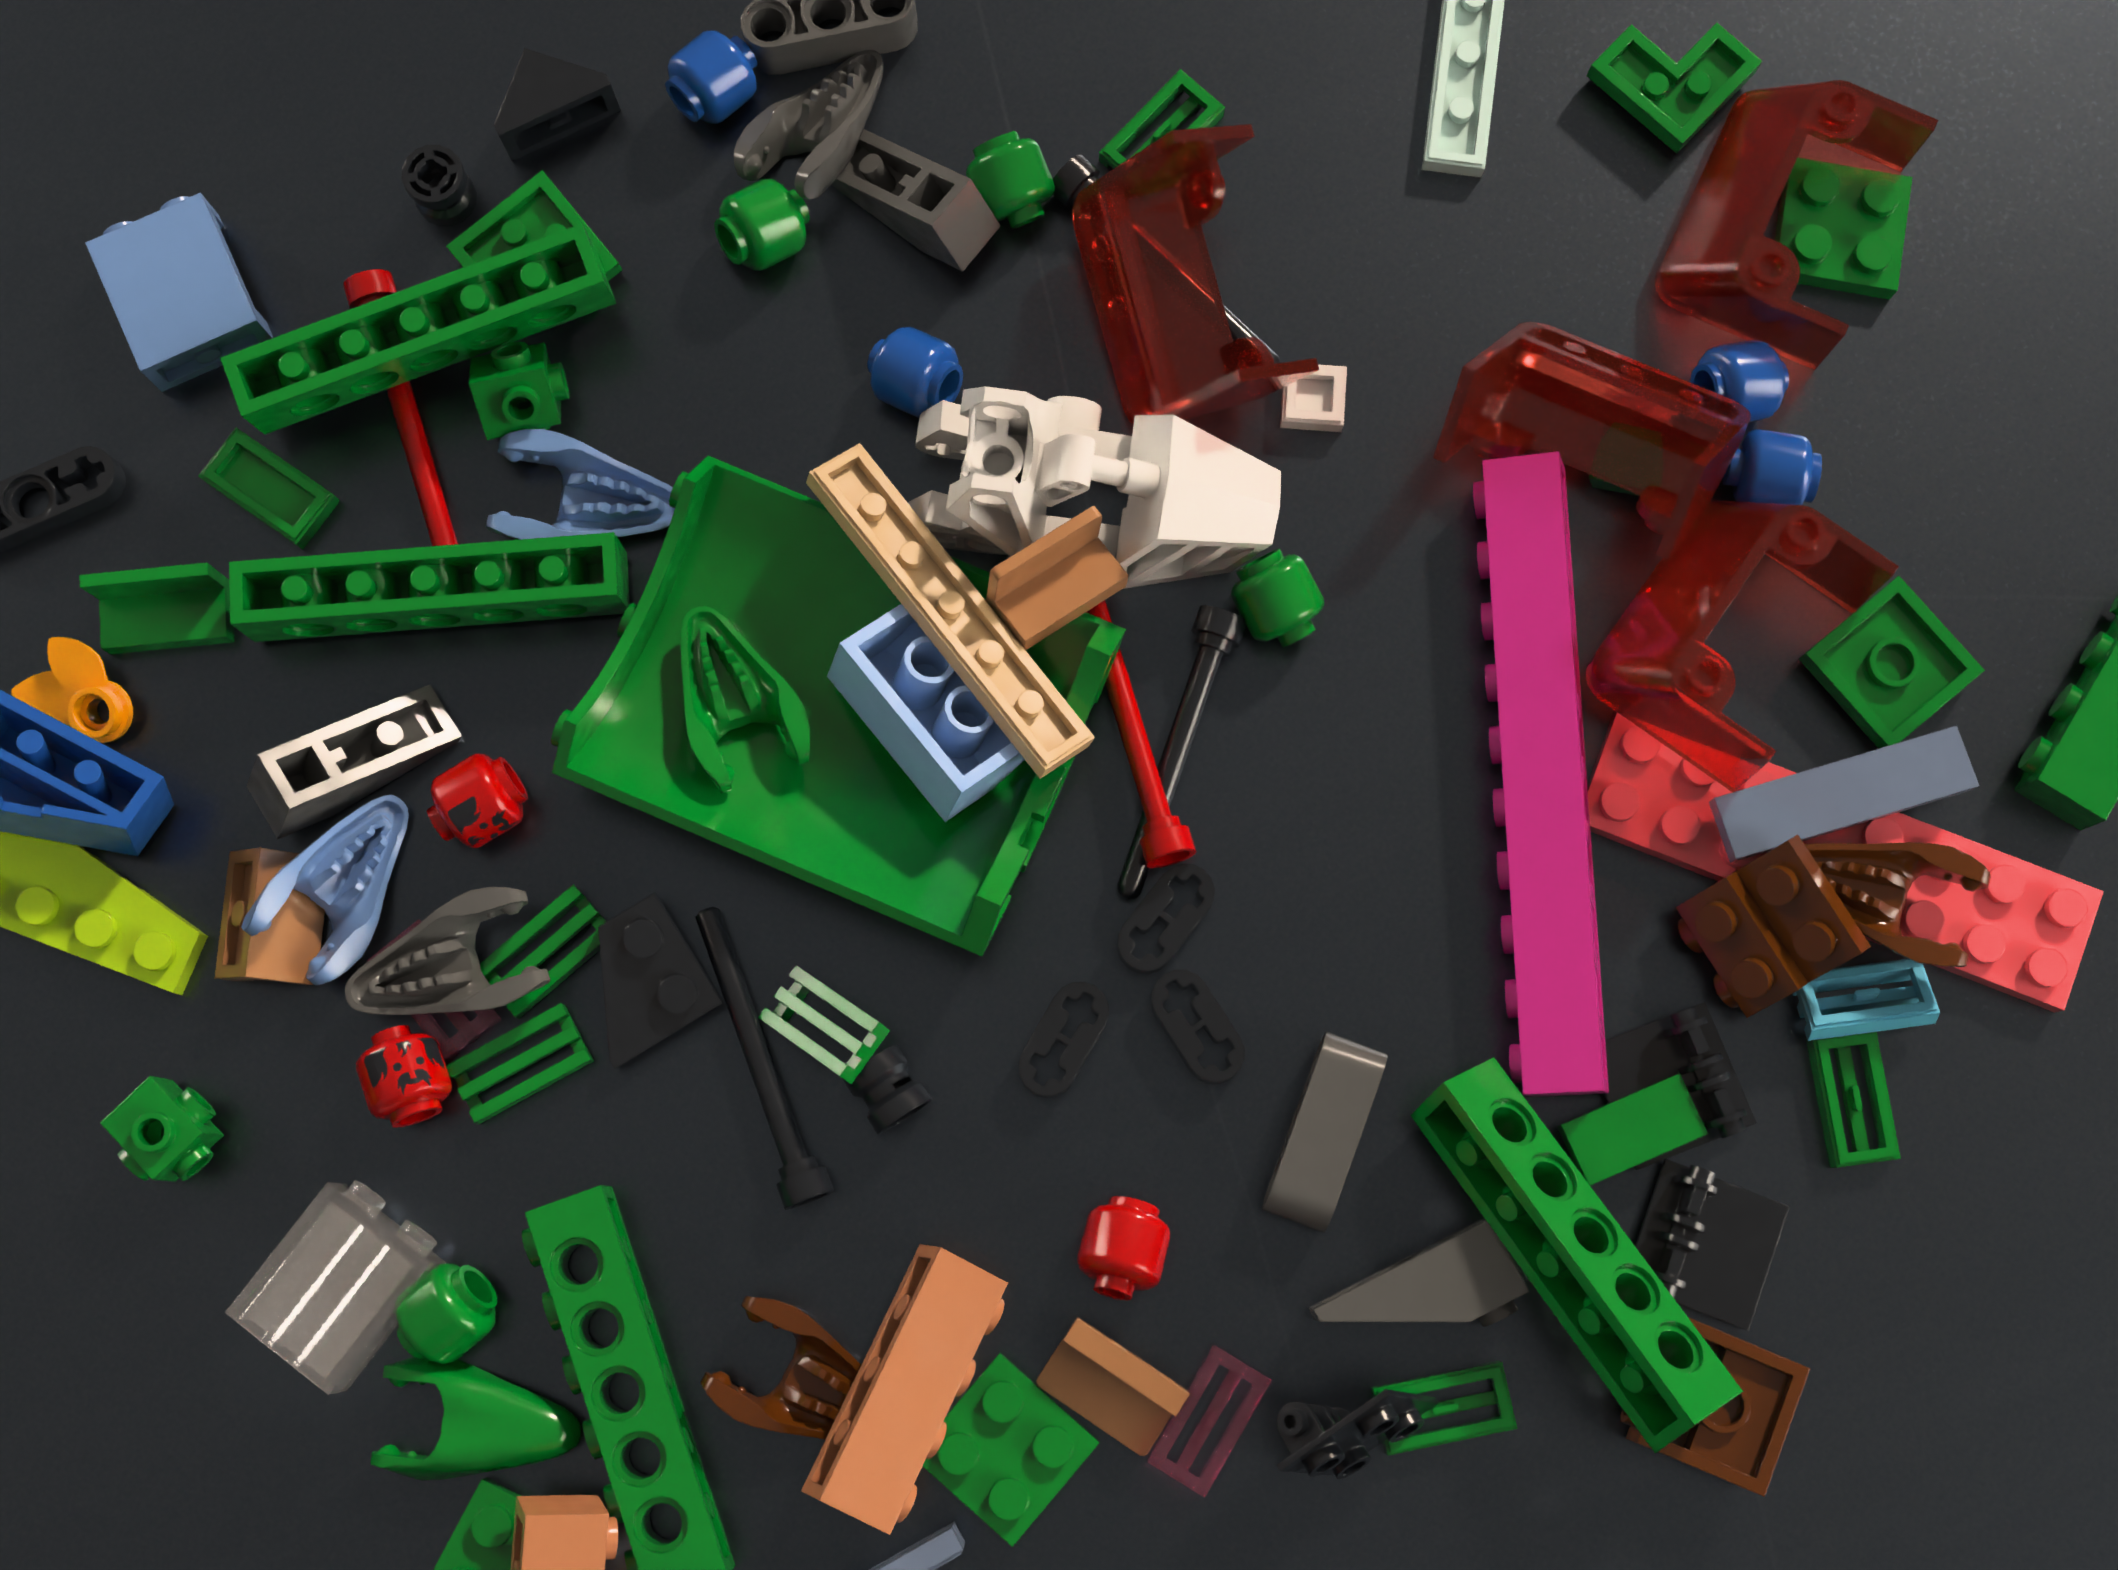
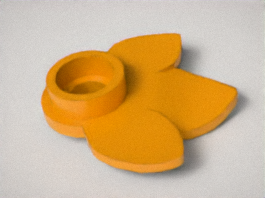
(75, 689)

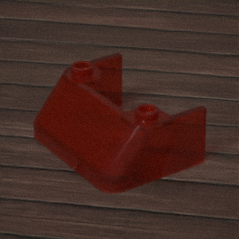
(1718, 257)
(1159, 285)
(1603, 417)
(1656, 656)

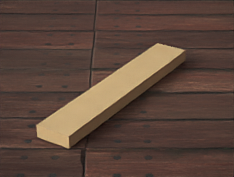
(950, 610)

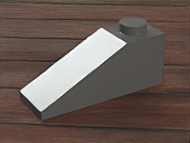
(918, 200)
(348, 760)
(1447, 1281)

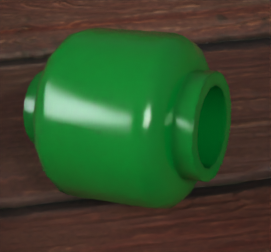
(1012, 178)
(762, 224)
(1277, 597)
(446, 1313)

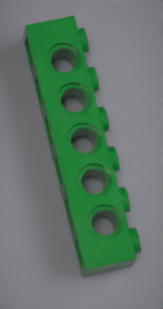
(418, 330)
(429, 587)
(596, 1221)
(1575, 1254)

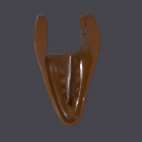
(1875, 886)
(812, 1383)

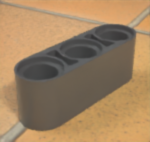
(808, 46)
(1324, 1132)

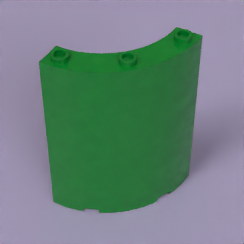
(851, 812)

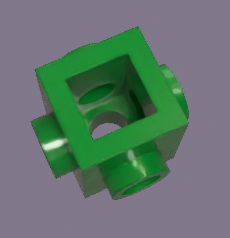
(517, 389)
(163, 1131)

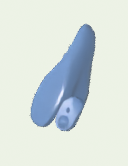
(595, 494)
(344, 875)

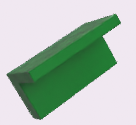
(161, 607)

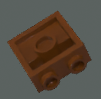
(1770, 928)
(1749, 1431)

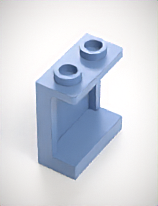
(177, 291)

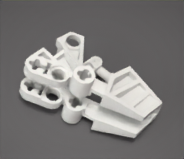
(1190, 502)

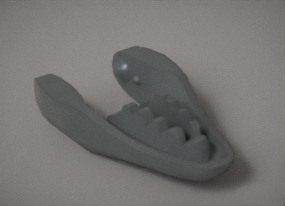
(818, 121)
(438, 964)

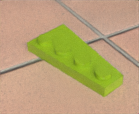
(93, 912)

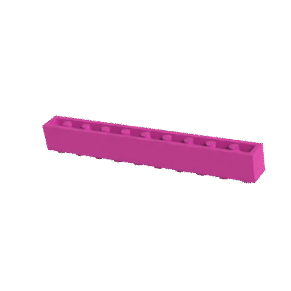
(1543, 778)

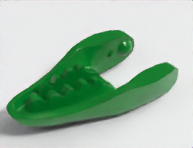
(729, 688)
(483, 1423)

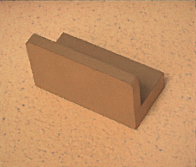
(1055, 579)
(291, 940)
(1111, 1387)

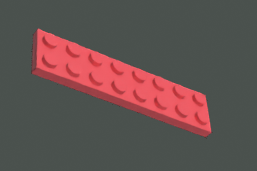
(2018, 932)

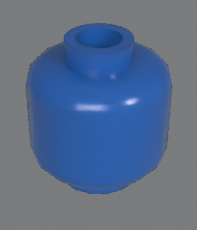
(711, 77)
(914, 371)
(1745, 373)
(1774, 469)

